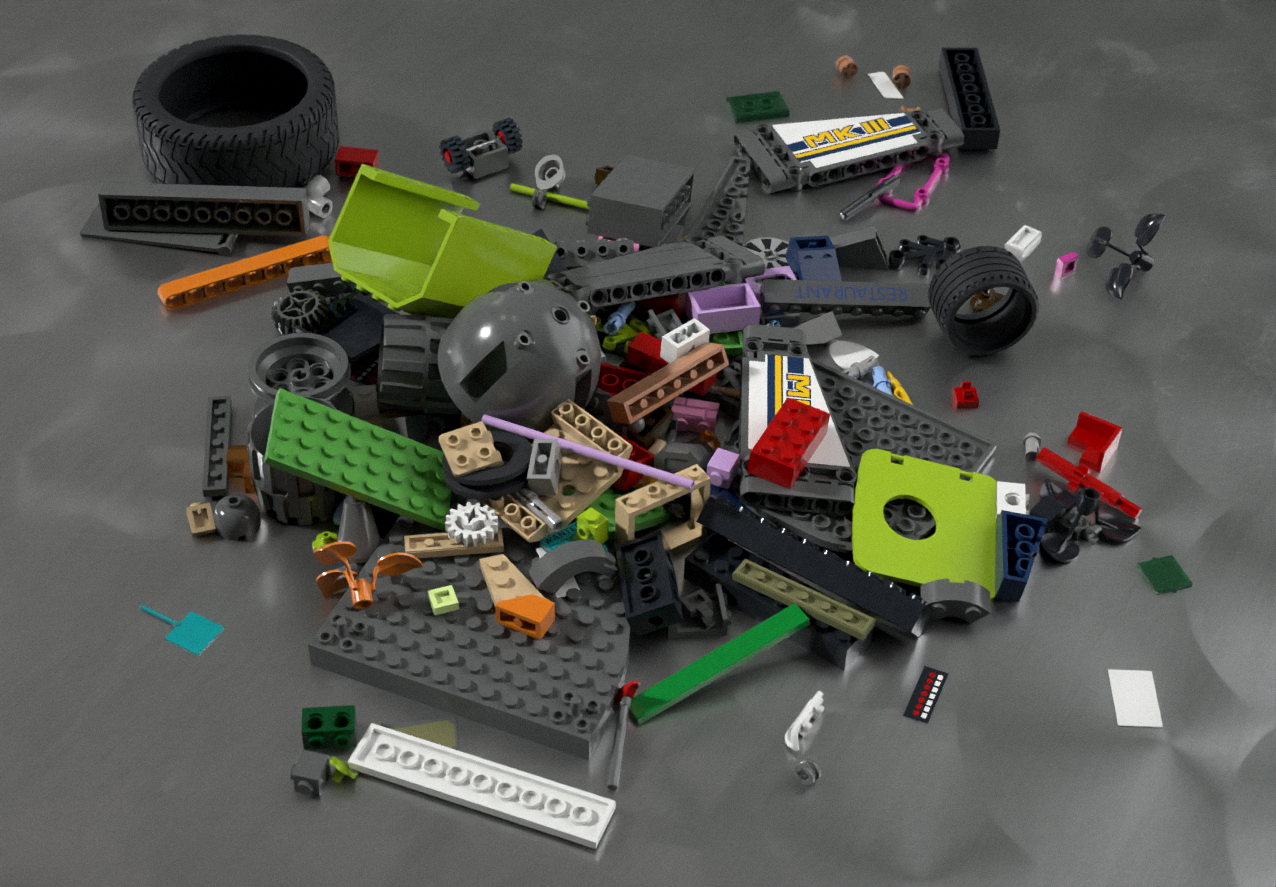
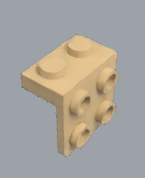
(470, 449)

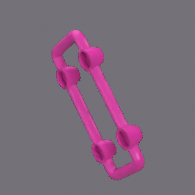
(922, 195)

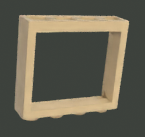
(659, 493)

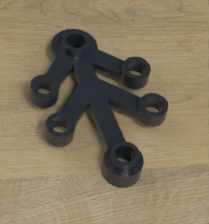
(948, 247)

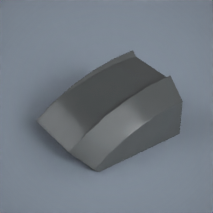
(679, 456)

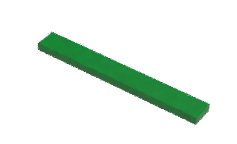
(717, 663)

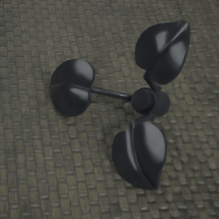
(1120, 276)
(1086, 503)

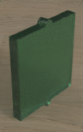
(1164, 575)

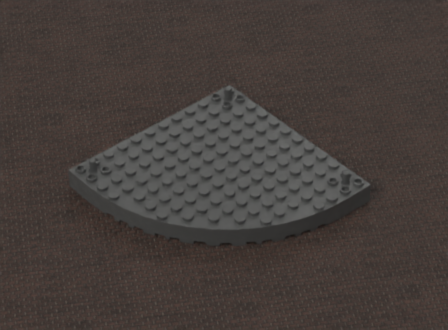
(469, 665)

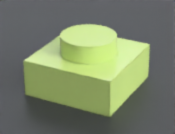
(443, 600)

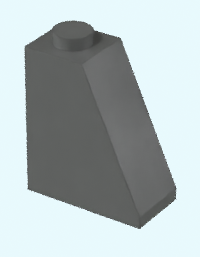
(861, 249)

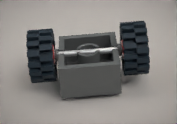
(482, 151)

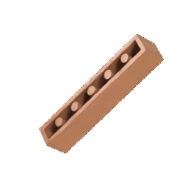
(667, 383)

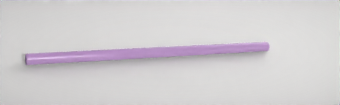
(592, 453)

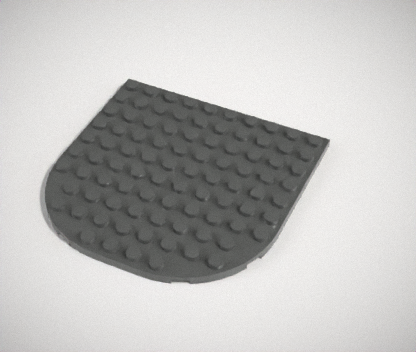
(877, 421)

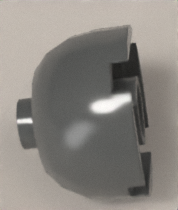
(236, 517)

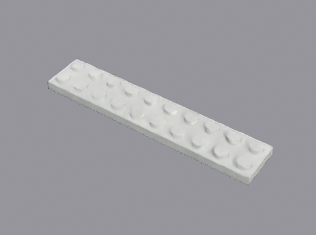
(483, 785)

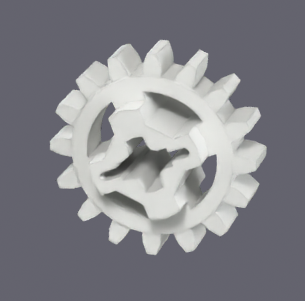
(471, 524)

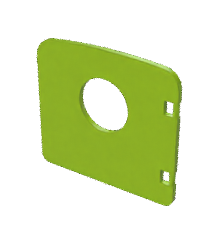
(963, 516)

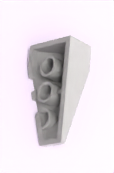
(821, 329)

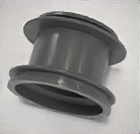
(302, 366)

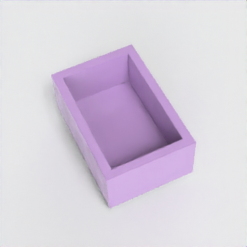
(723, 307)

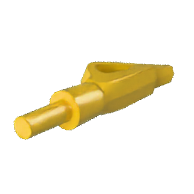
(898, 392)

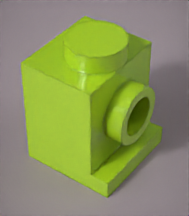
(592, 526)

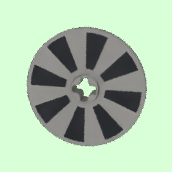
(770, 250)

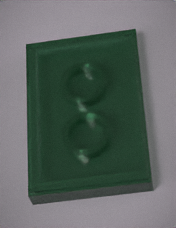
(757, 107)

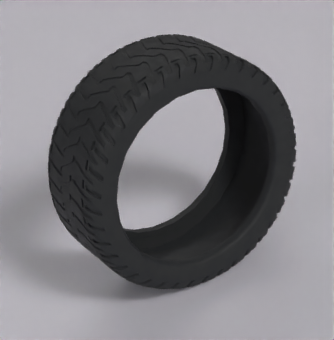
(229, 75)

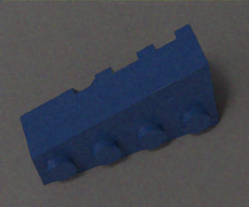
(1016, 550)

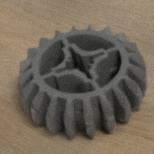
(300, 308)

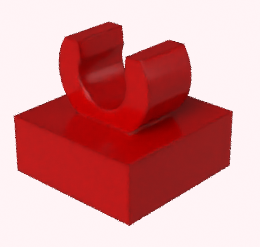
(965, 396)

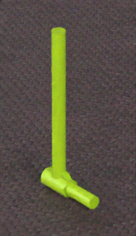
(550, 196)

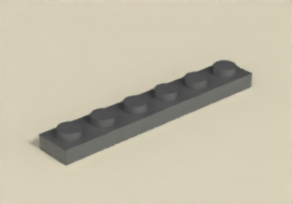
(216, 446)

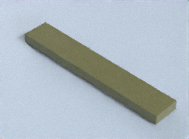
(806, 599)

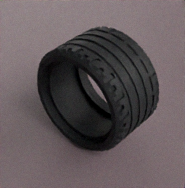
(970, 274)

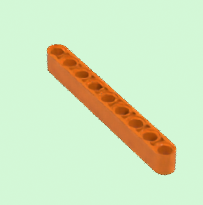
(243, 273)

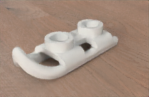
(801, 724)

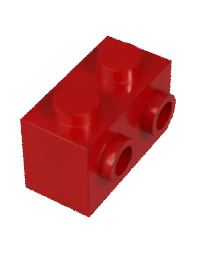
(350, 160)

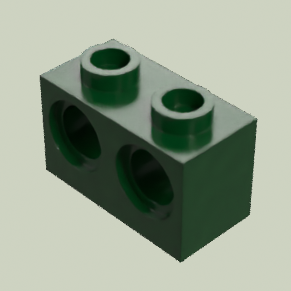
(329, 727)

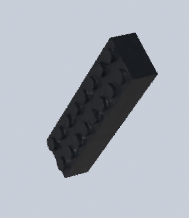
(969, 97)
(717, 560)

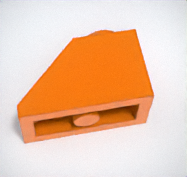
(526, 614)

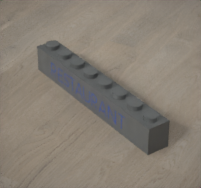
(844, 297)

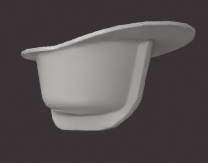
(549, 172)

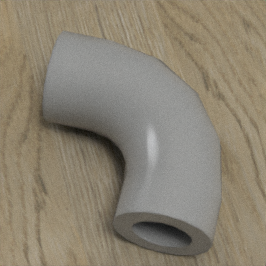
(317, 203)

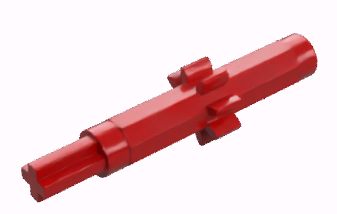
(1080, 477)

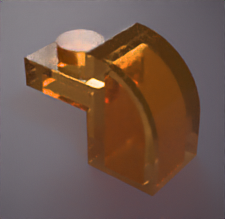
(238, 465)

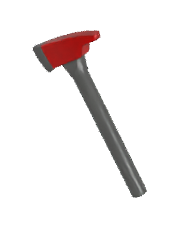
(622, 705)

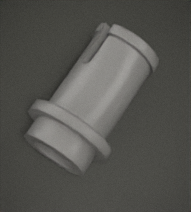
(1031, 443)

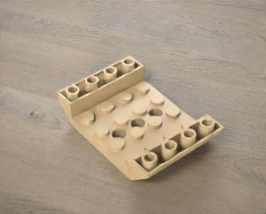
(577, 473)

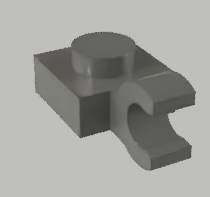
(1084, 527)
(699, 605)

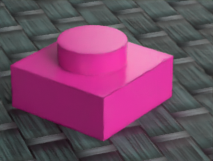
(1066, 265)

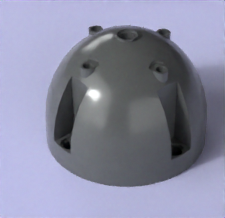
(520, 355)

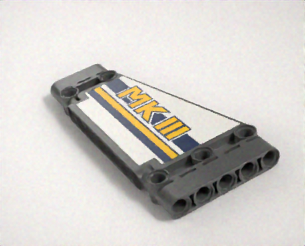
(771, 370)

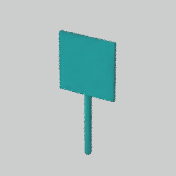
(192, 633)

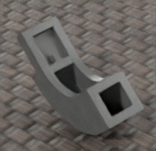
(569, 560)

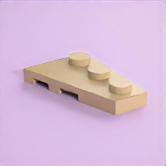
(505, 579)

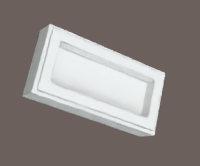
(1023, 241)

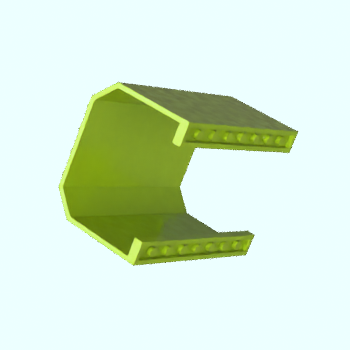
(421, 252)

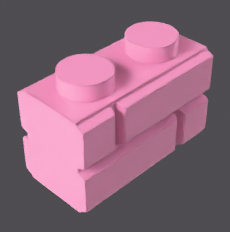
(696, 414)

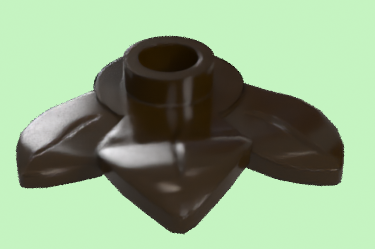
(984, 300)

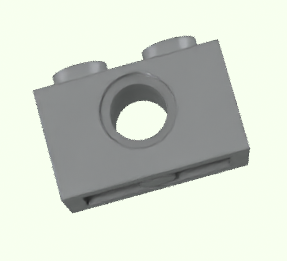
(545, 466)

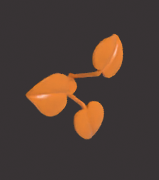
(335, 580)

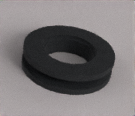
(498, 480)

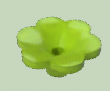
(324, 539)
(341, 769)

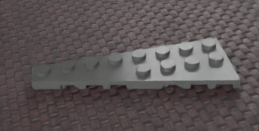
(726, 205)

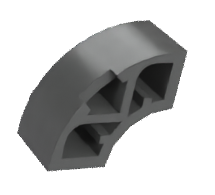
(956, 599)

